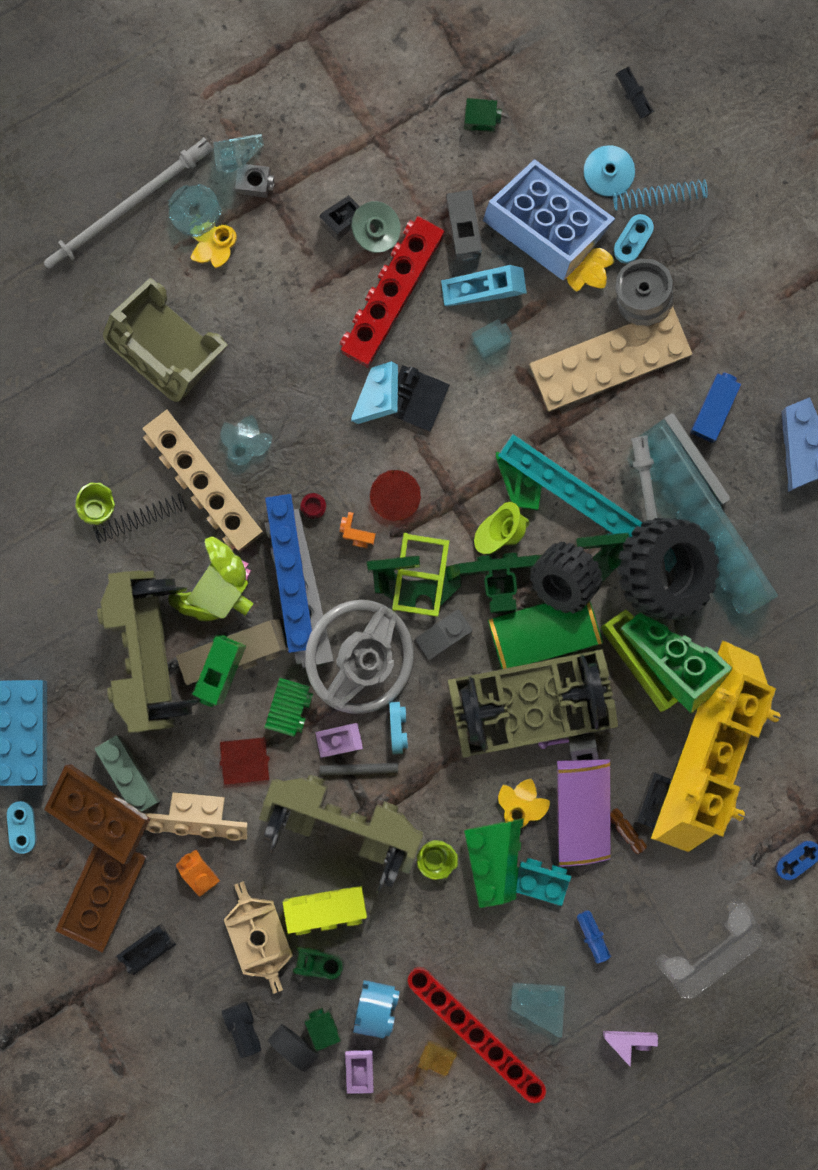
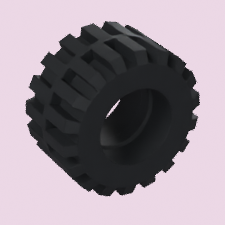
(566, 577)

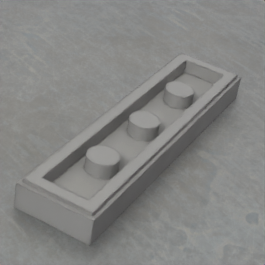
(697, 460)

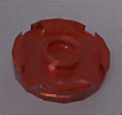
(395, 495)

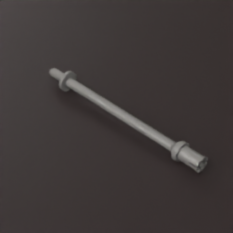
(186, 160)
(643, 464)

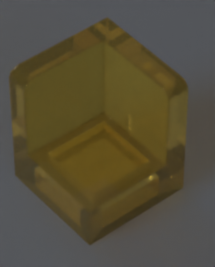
(436, 1058)

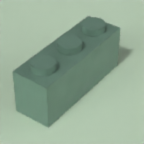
(126, 774)

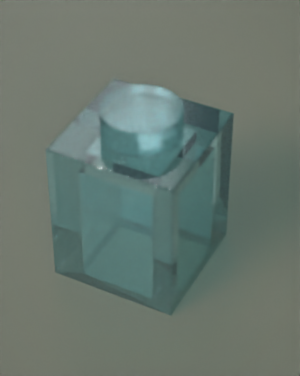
(492, 338)

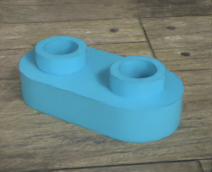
(633, 239)
(399, 739)
(23, 827)

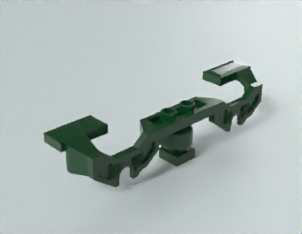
(499, 584)

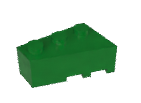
(494, 860)

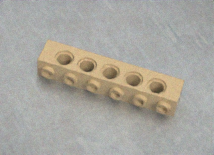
(165, 426)

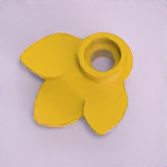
(212, 249)
(591, 270)
(524, 800)

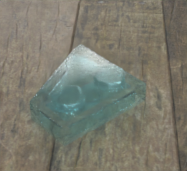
(236, 152)
(540, 1004)

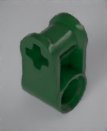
(316, 963)

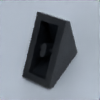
(338, 218)

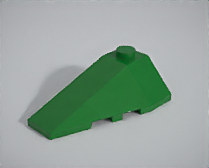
(681, 665)

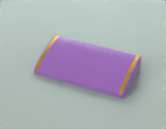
(583, 811)

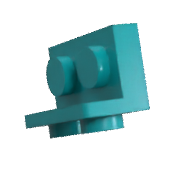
(541, 882)

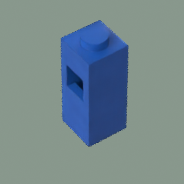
(715, 407)

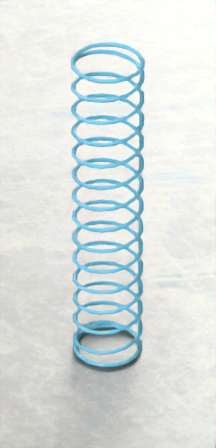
(669, 193)

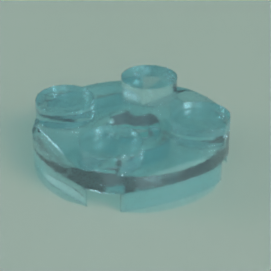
(198, 223)

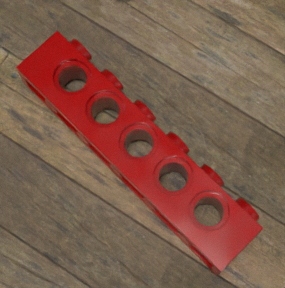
(430, 237)

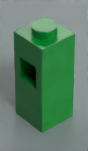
(219, 671)

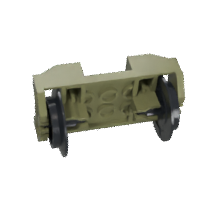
(533, 703)
(306, 800)

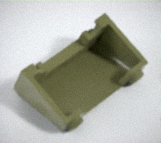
(161, 342)

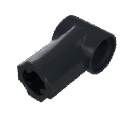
(240, 1023)

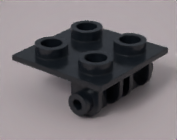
(419, 397)

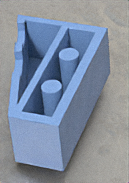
(801, 443)

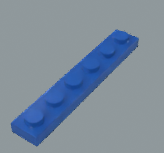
(289, 571)

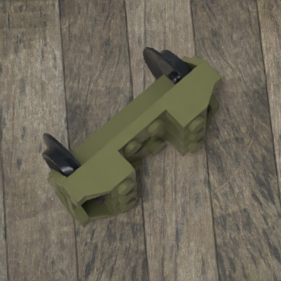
(134, 606)

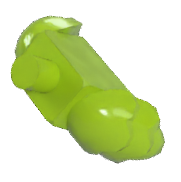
(218, 587)

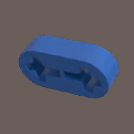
(794, 854)

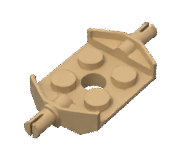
(259, 915)

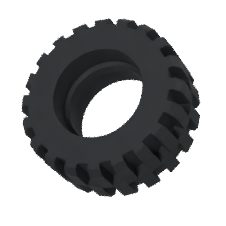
(694, 572)

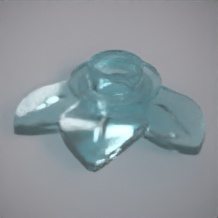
(244, 436)

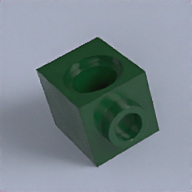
(482, 115)
(322, 1028)

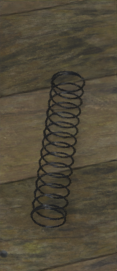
(96, 531)

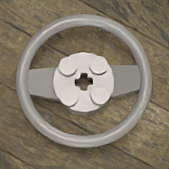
(353, 672)

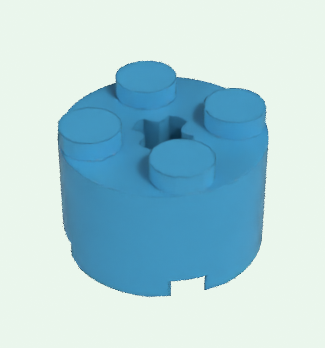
(374, 1009)

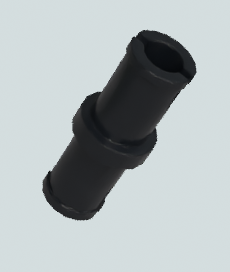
(634, 92)

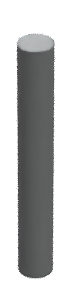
(358, 769)

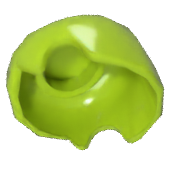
(94, 503)
(437, 860)

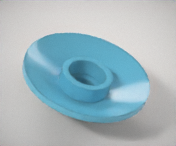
(606, 183)

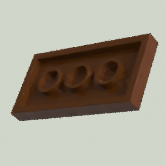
(97, 814)
(99, 898)

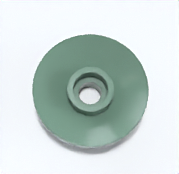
(385, 222)

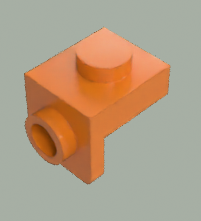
(359, 537)
(197, 873)

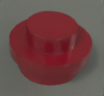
(313, 506)

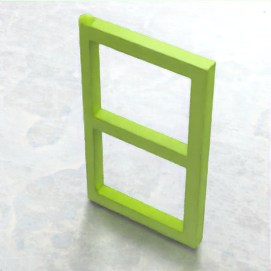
(440, 578)

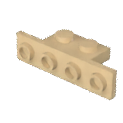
(197, 816)

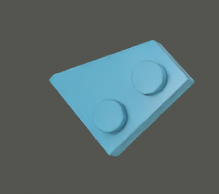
(378, 394)

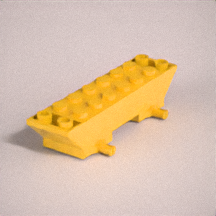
(703, 786)

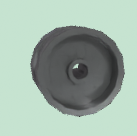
(644, 292)

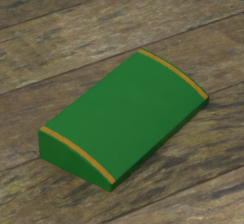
(542, 633)

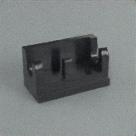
(653, 800)
(146, 949)

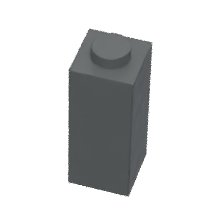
(464, 225)

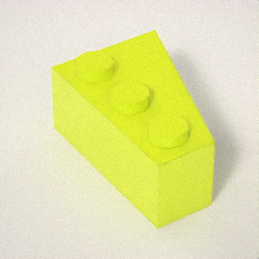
(325, 910)

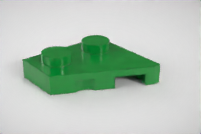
(520, 487)

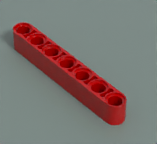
(483, 1046)

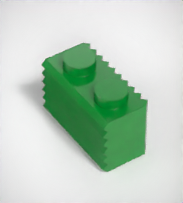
(288, 706)

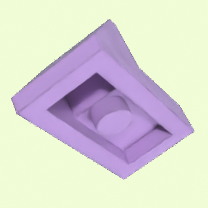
(339, 740)
(622, 1042)
(359, 1071)

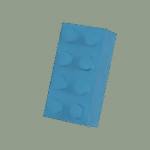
(23, 732)

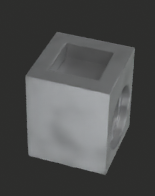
(246, 172)

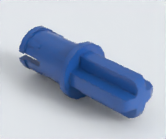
(593, 937)

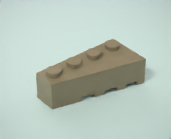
(262, 642)

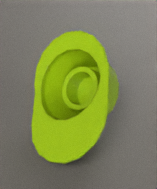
(501, 528)

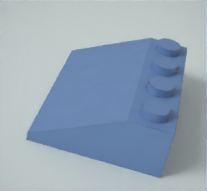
(547, 219)

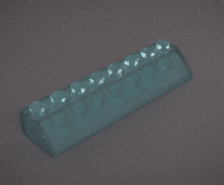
(697, 504)

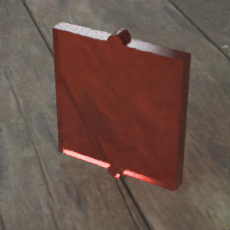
(244, 760)

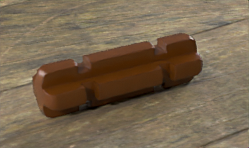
(627, 831)

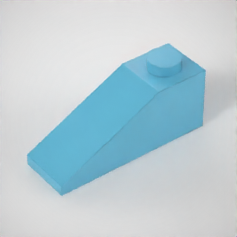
(484, 285)

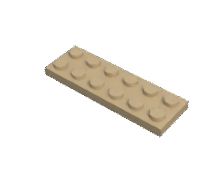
(609, 361)

